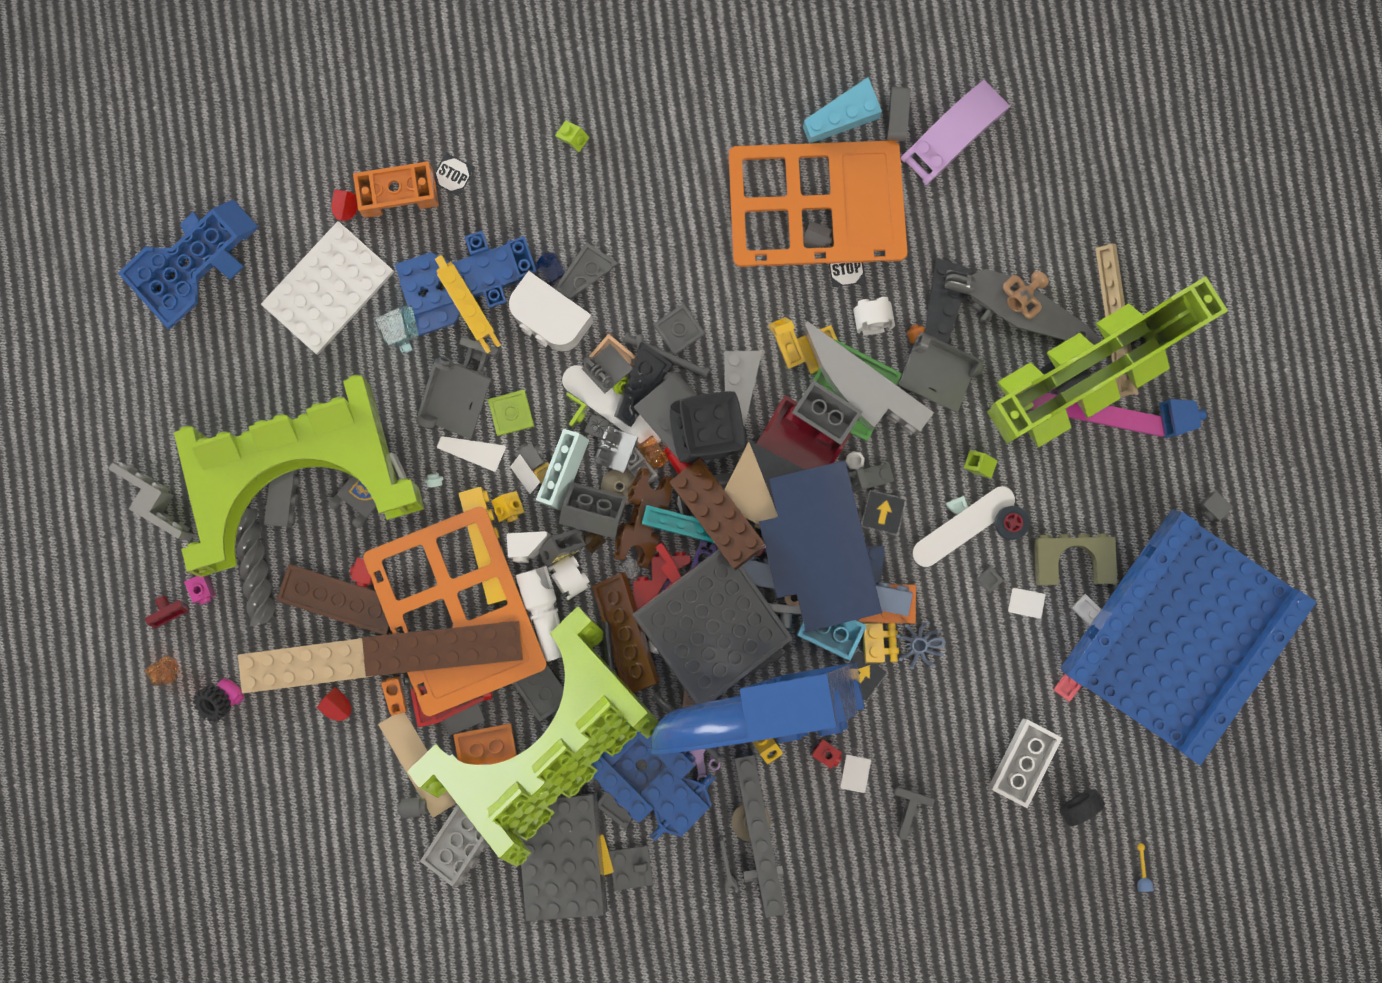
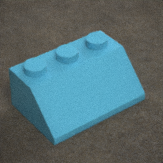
(838, 639)

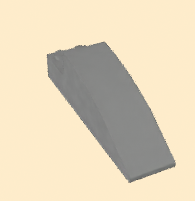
(864, 386)

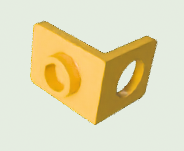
(765, 746)

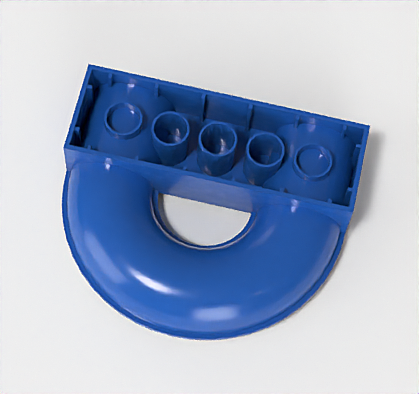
(773, 708)

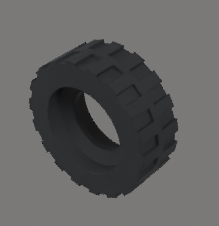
(1082, 807)

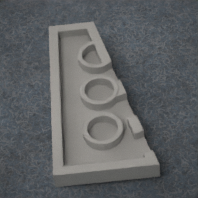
(740, 375)

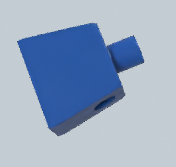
(1180, 416)

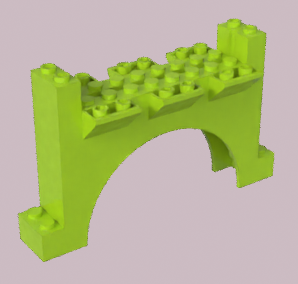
(1160, 327)
(230, 470)
(515, 795)

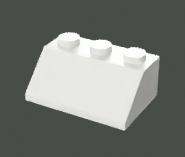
(525, 545)

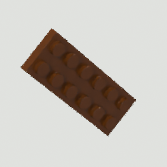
(718, 514)
(333, 599)
(628, 639)

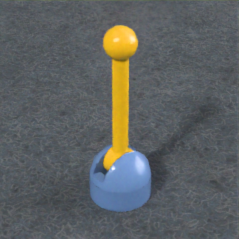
(1144, 883)

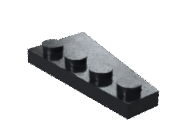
(646, 375)

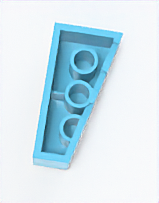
(844, 113)

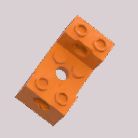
(415, 186)

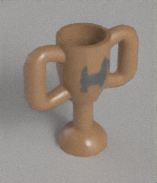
(1024, 294)

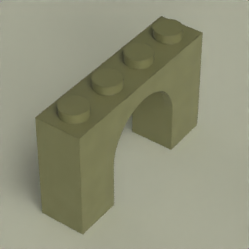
(1100, 549)

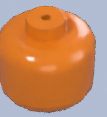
(914, 332)

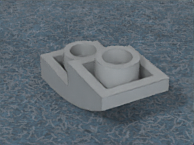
(638, 461)

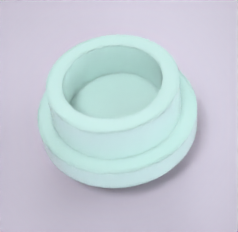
(433, 480)

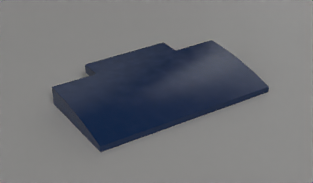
(820, 547)

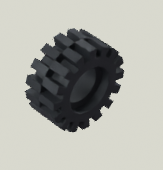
(212, 703)

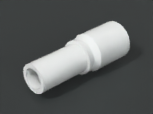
(539, 600)

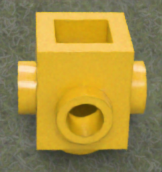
(508, 507)

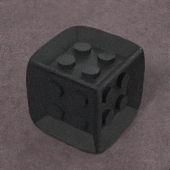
(707, 426)

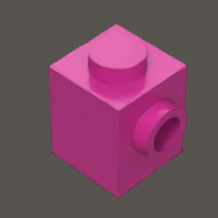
(200, 589)

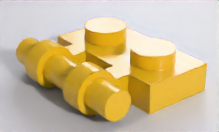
(874, 643)

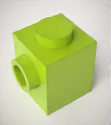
(980, 464)

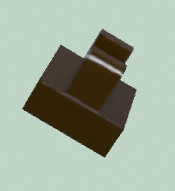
(593, 541)

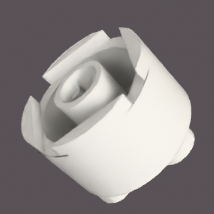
(873, 316)
(568, 577)

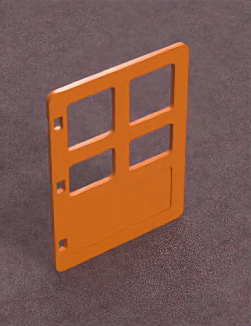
(862, 198)
(458, 684)

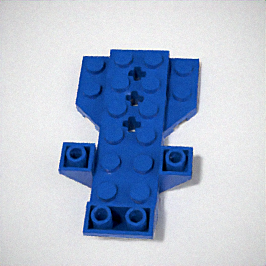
(205, 245)
(484, 273)

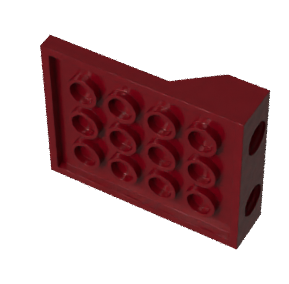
(797, 440)

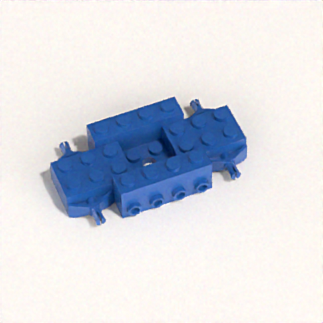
(661, 786)

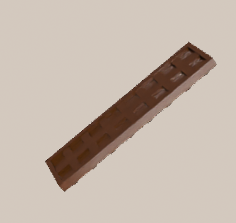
(442, 648)

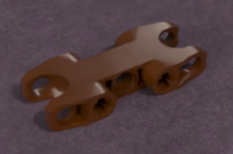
(634, 533)

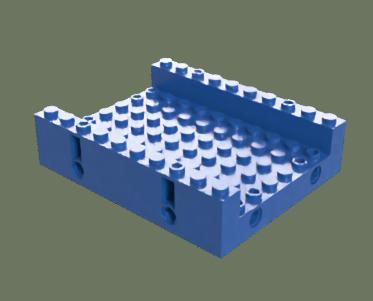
(1187, 636)

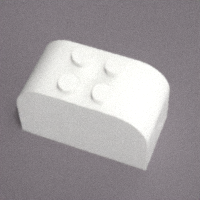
(548, 314)

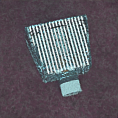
(398, 327)

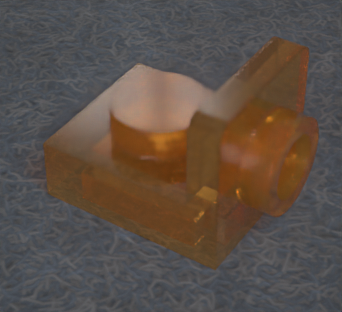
(652, 452)

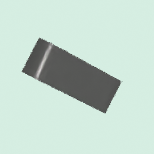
(898, 114)

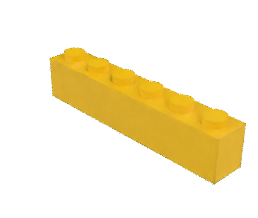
(478, 498)

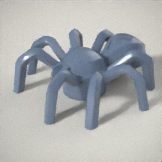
(919, 644)

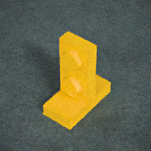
(787, 342)

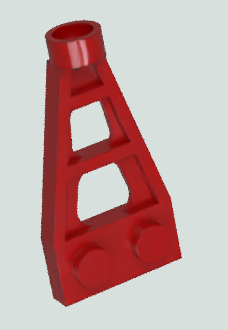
(423, 720)

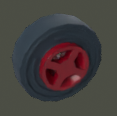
(1018, 522)

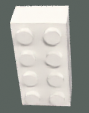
(1025, 762)

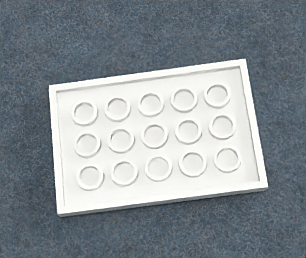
(327, 288)

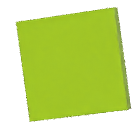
(511, 412)

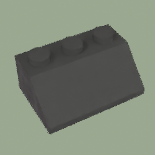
(827, 412)

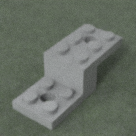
(151, 501)

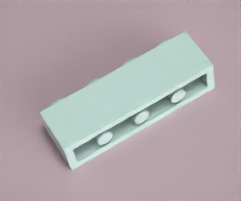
(562, 469)

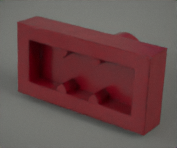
(166, 612)

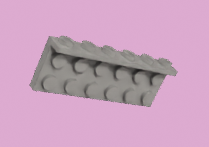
(455, 848)

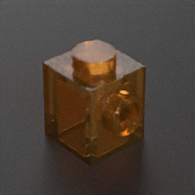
(163, 671)

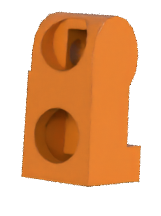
(394, 695)

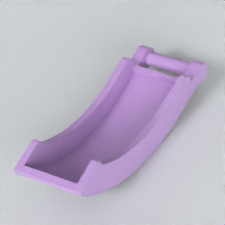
(956, 130)

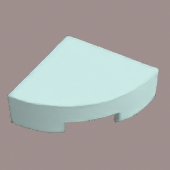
(957, 505)

